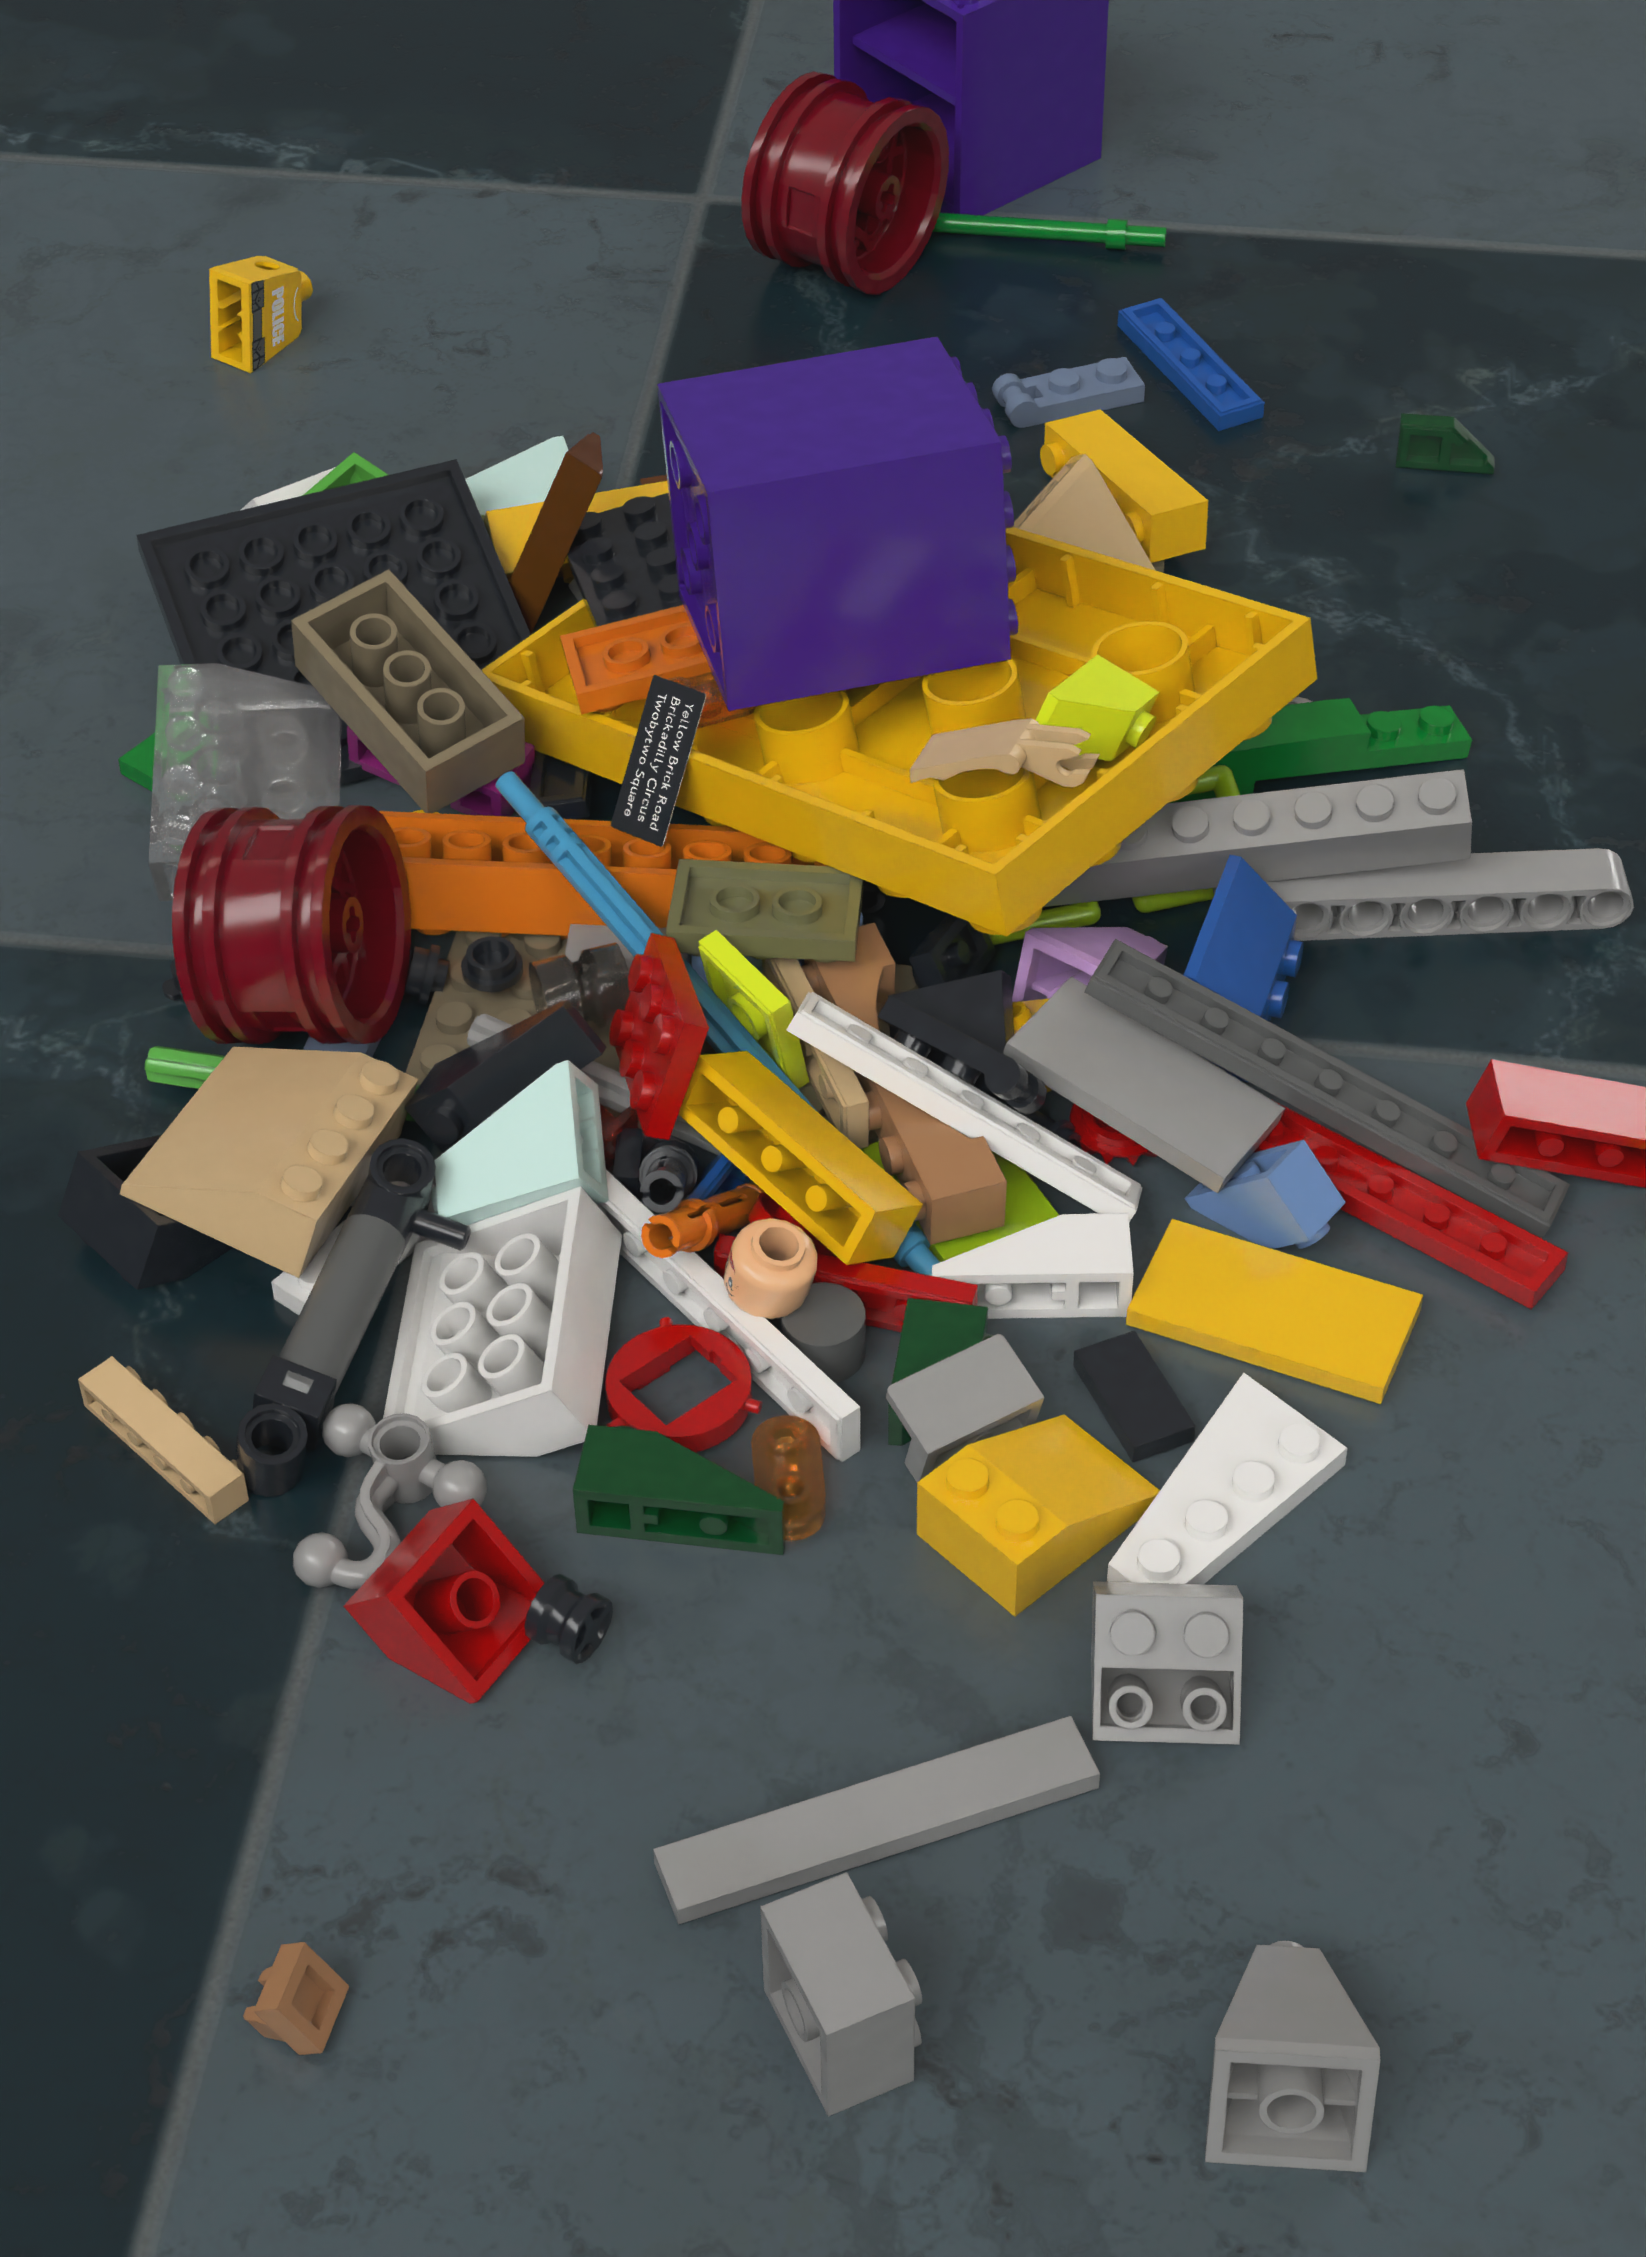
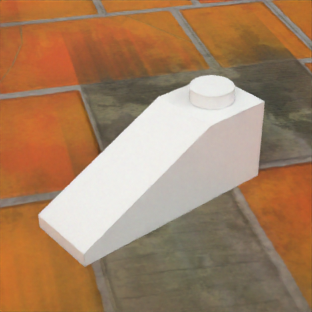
(1052, 1269)

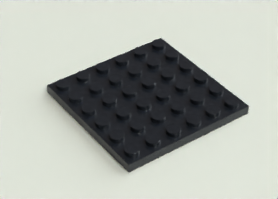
(245, 574)

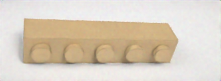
(164, 1439)

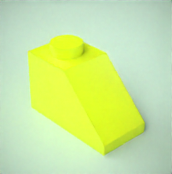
(1105, 704)

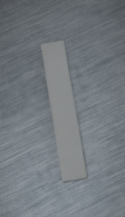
(875, 1819)

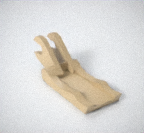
(1007, 748)

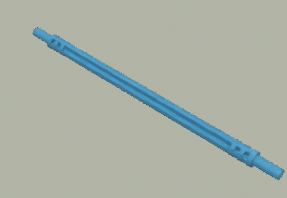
(633, 930)

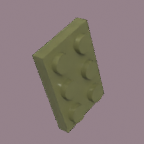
(767, 909)

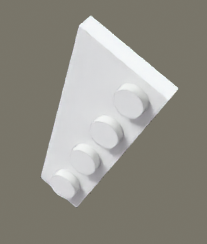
(1228, 1489)

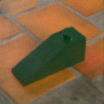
(662, 1492)

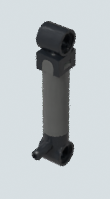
(303, 1380)

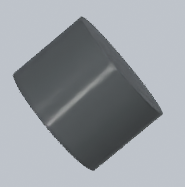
(829, 1329)

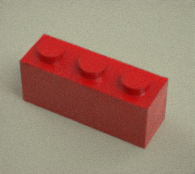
(1560, 1122)

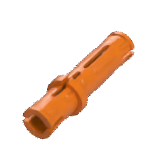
(698, 1222)

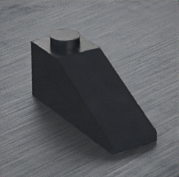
(487, 1075)

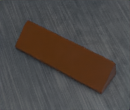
(557, 527)

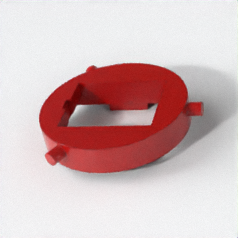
(652, 1355)

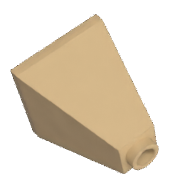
(1083, 513)

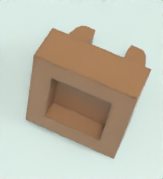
(298, 2000)

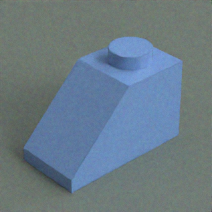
(1274, 1198)

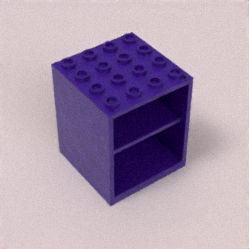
(1005, 76)
(839, 521)

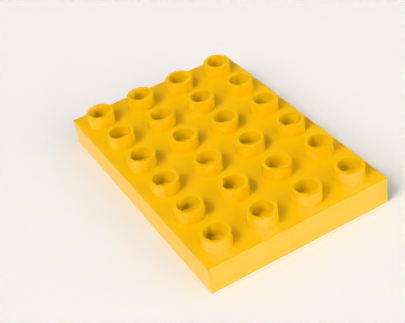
(984, 844)

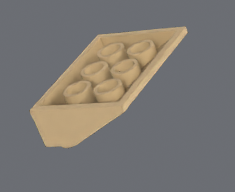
(274, 1149)

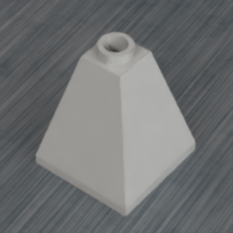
(1292, 2068)

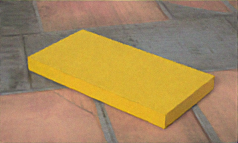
(1275, 1310)

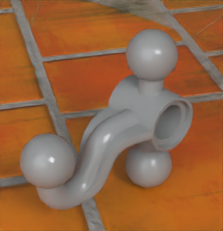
(350, 1431)

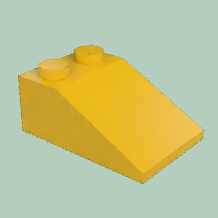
(1028, 1508)

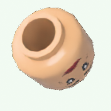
(770, 1268)

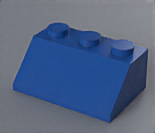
(1247, 944)

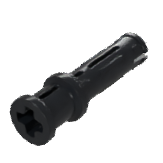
(679, 1168)

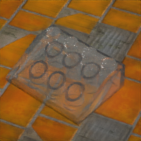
(235, 744)

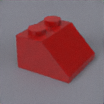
(450, 1601)

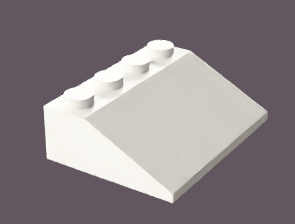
(511, 1332)

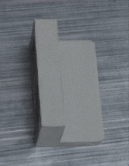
(963, 1402)

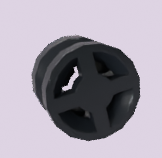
(568, 1618)

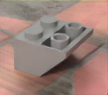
(1166, 1662)

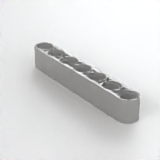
(1464, 896)

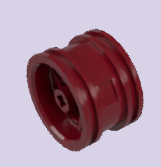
(845, 182)
(292, 925)

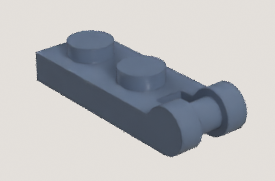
(1068, 392)

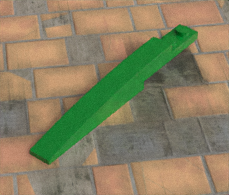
(1336, 738)

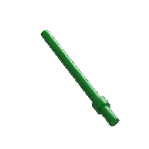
(1114, 234)

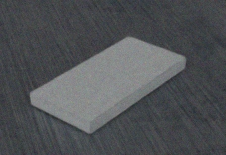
(1144, 1085)

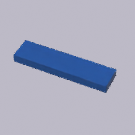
(1190, 364)

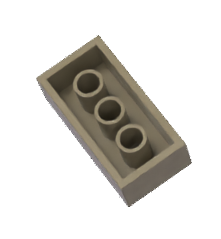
(408, 692)

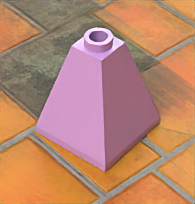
(1056, 954)

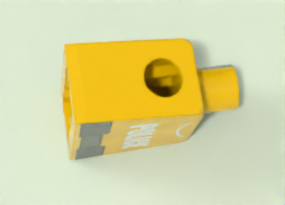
(255, 310)

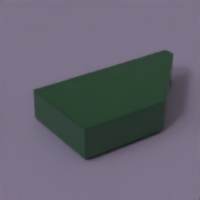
(1440, 445)

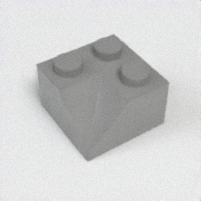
(840, 1992)

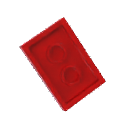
(658, 1035)

